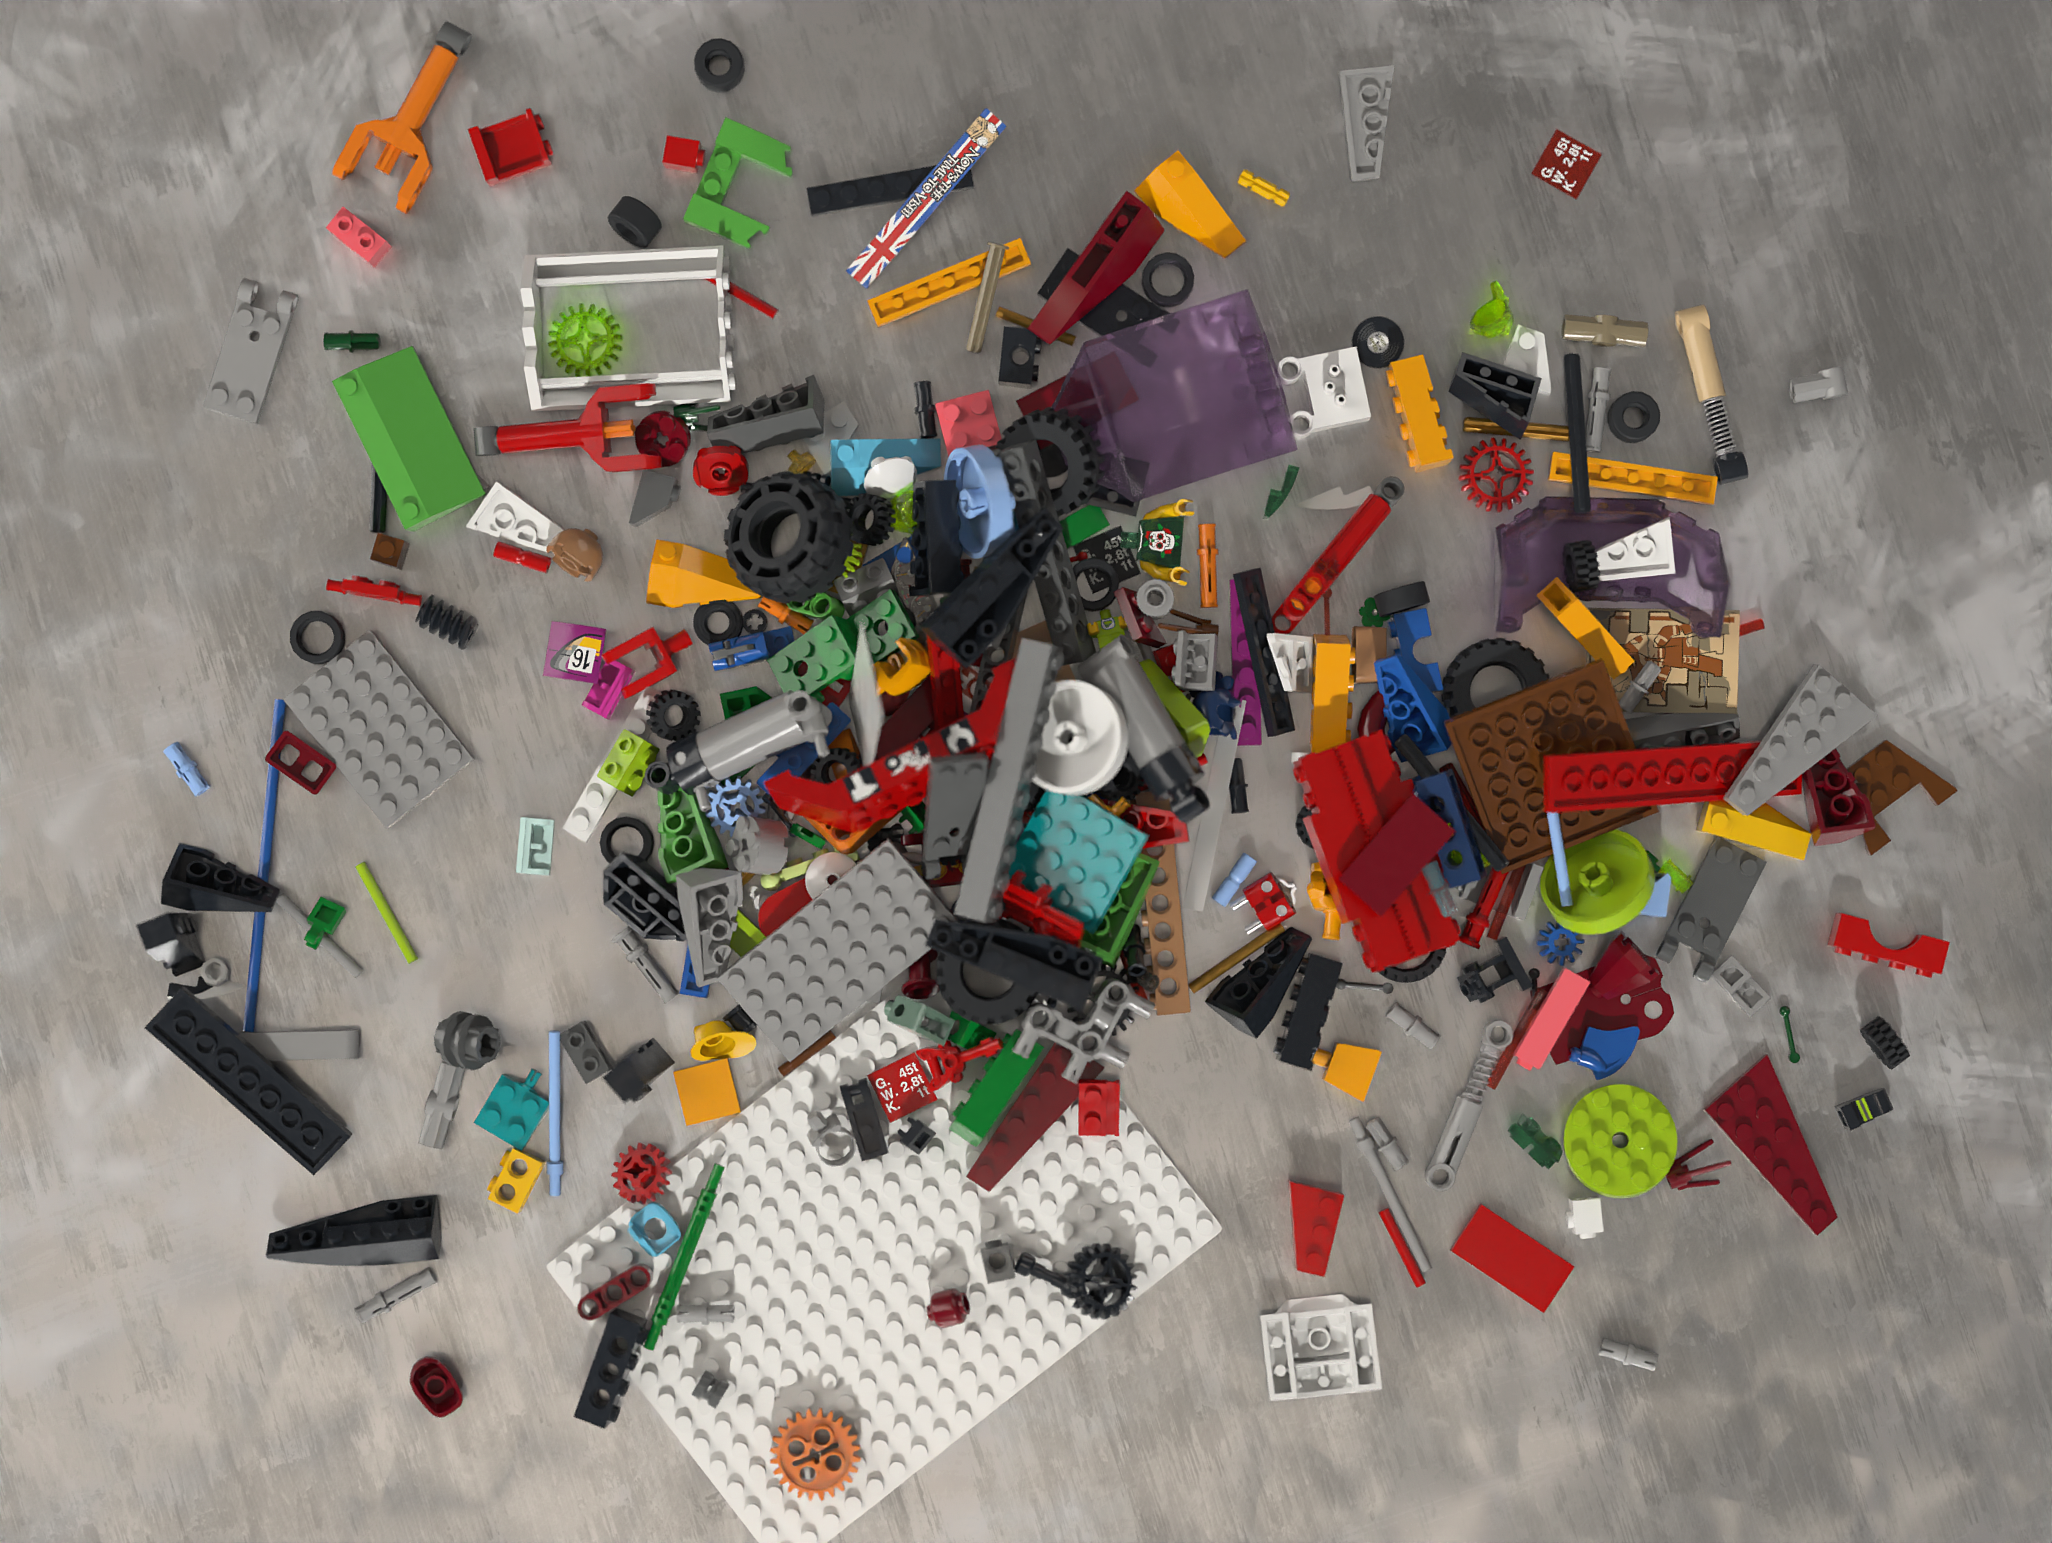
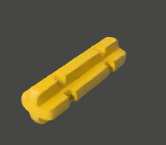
(1263, 187)

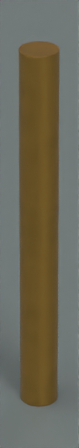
(1235, 958)

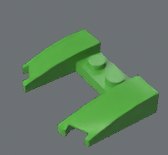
(706, 206)

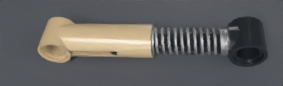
(1694, 328)

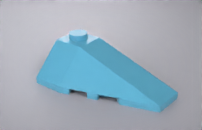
(852, 459)

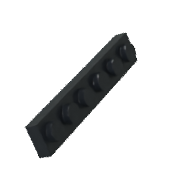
(872, 191)
(1257, 625)

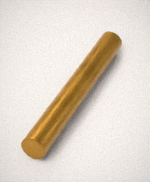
(1024, 321)

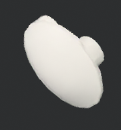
(890, 476)

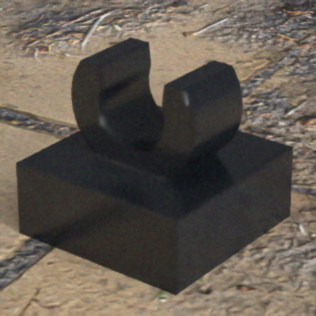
(917, 1136)

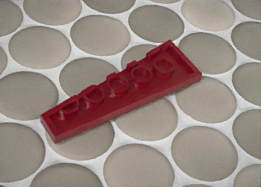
(1032, 1114)

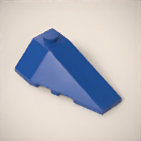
(1411, 707)

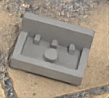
(864, 585)
(1195, 661)

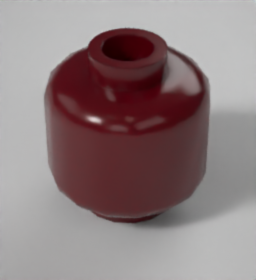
(948, 1308)

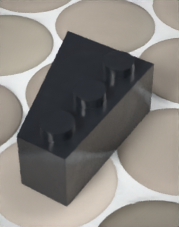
(1496, 392)
(637, 1071)

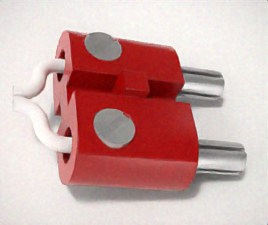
(1268, 901)

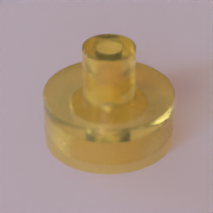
(800, 462)

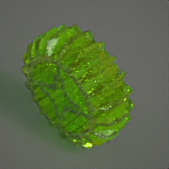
(598, 340)

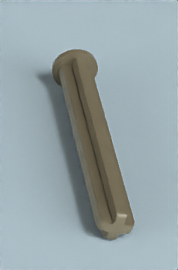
(985, 297)

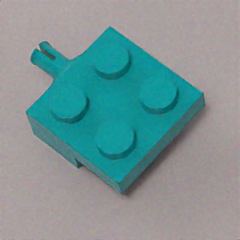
(514, 1110)

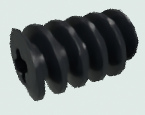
(446, 622)

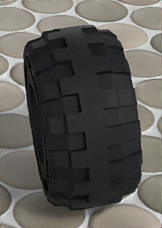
(815, 556)

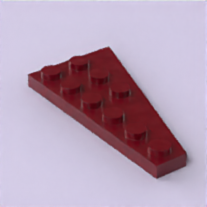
(1764, 1129)

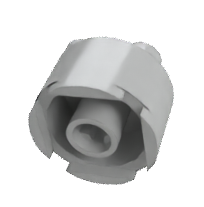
(758, 845)

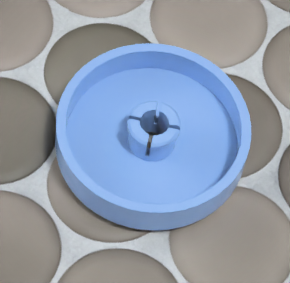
(983, 499)

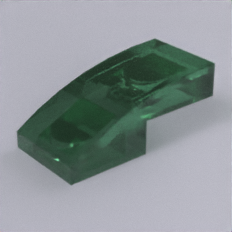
(1276, 497)

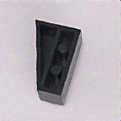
(174, 940)

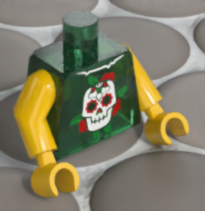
(1160, 541)

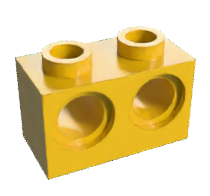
(522, 1183)

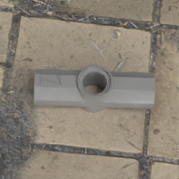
(441, 1106)

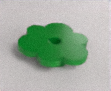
(1368, 618)

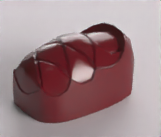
(435, 1386)

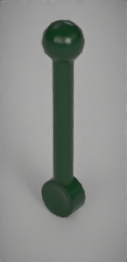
(1793, 1056)

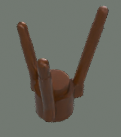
(1204, 626)

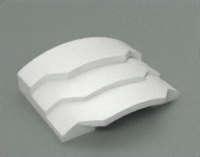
(1320, 1348)

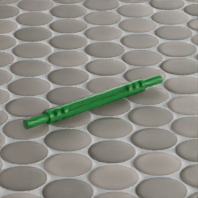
(684, 1256)

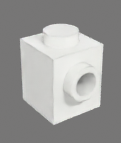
(1585, 1216)

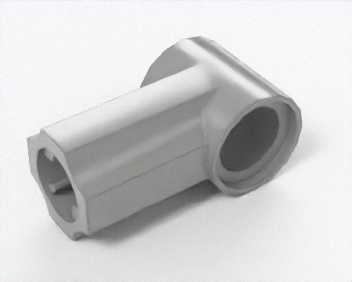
(1825, 385)

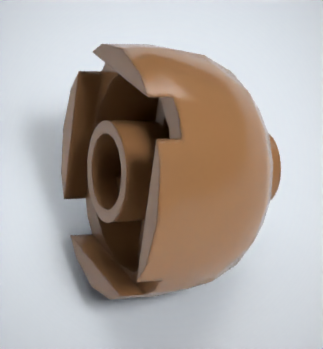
(577, 552)

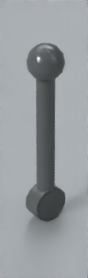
(1386, 987)

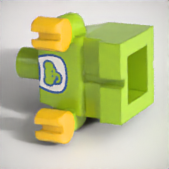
(1107, 628)

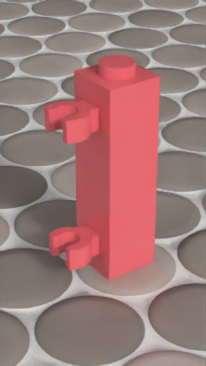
(1550, 1019)

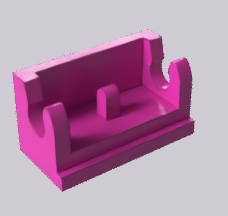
(607, 693)

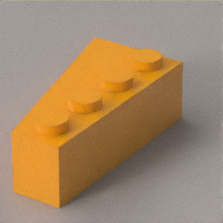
(1418, 414)

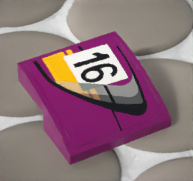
(574, 652)

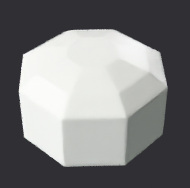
(215, 972)

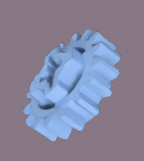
(724, 801)

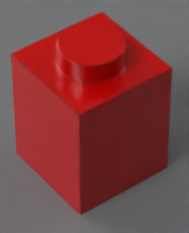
(683, 154)

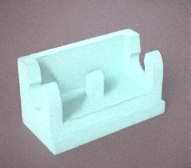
(535, 846)

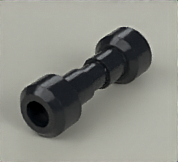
(1028, 1266)

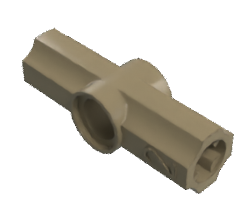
(1605, 330)

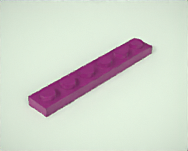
(1243, 674)

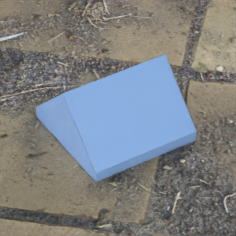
(1658, 902)

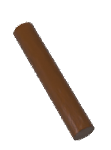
(788, 1066)

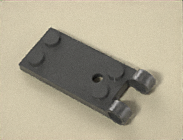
(953, 801)
(1718, 895)

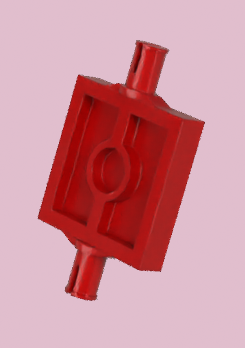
(364, 587)

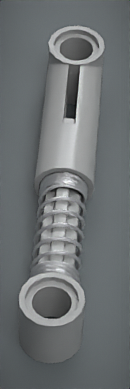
(1467, 1108)

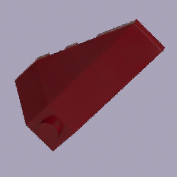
(1834, 802)

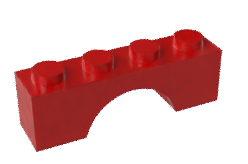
(1854, 935)

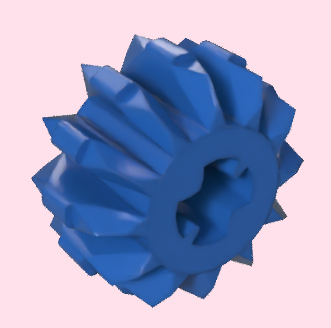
(1567, 949)

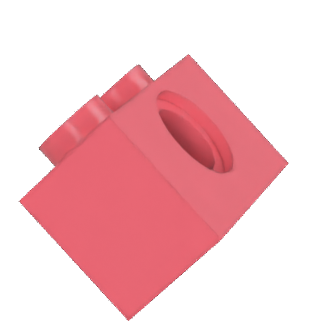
(358, 237)

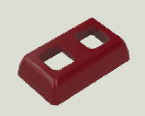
(306, 754)

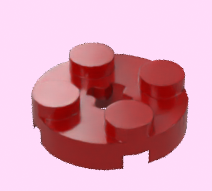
(720, 457)

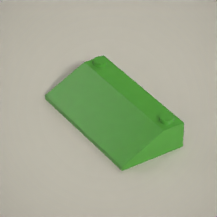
(409, 438)

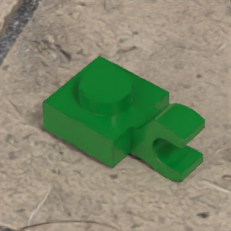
(323, 918)

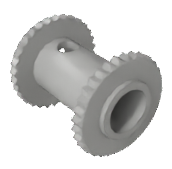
(1160, 588)

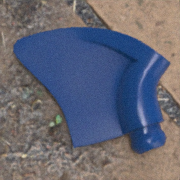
(1605, 1050)

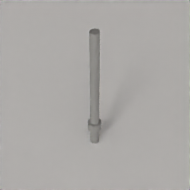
(1366, 1144)

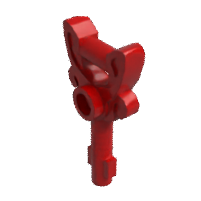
(954, 1060)

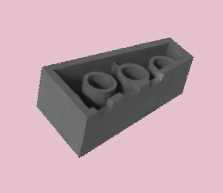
(772, 420)

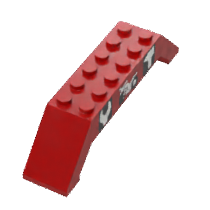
(900, 777)

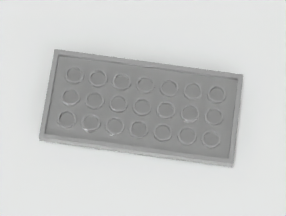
(837, 950)

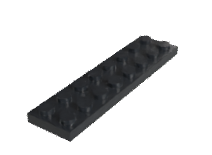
(248, 1080)

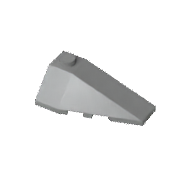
(709, 913)

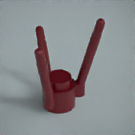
(1680, 1175)

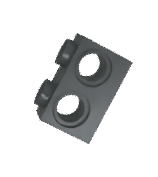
(585, 1052)

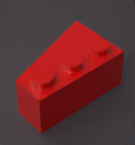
(1314, 1225)

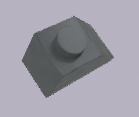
(653, 496)

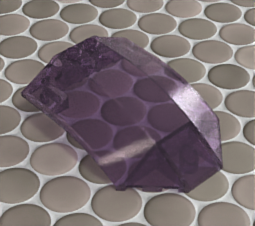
(1180, 397)

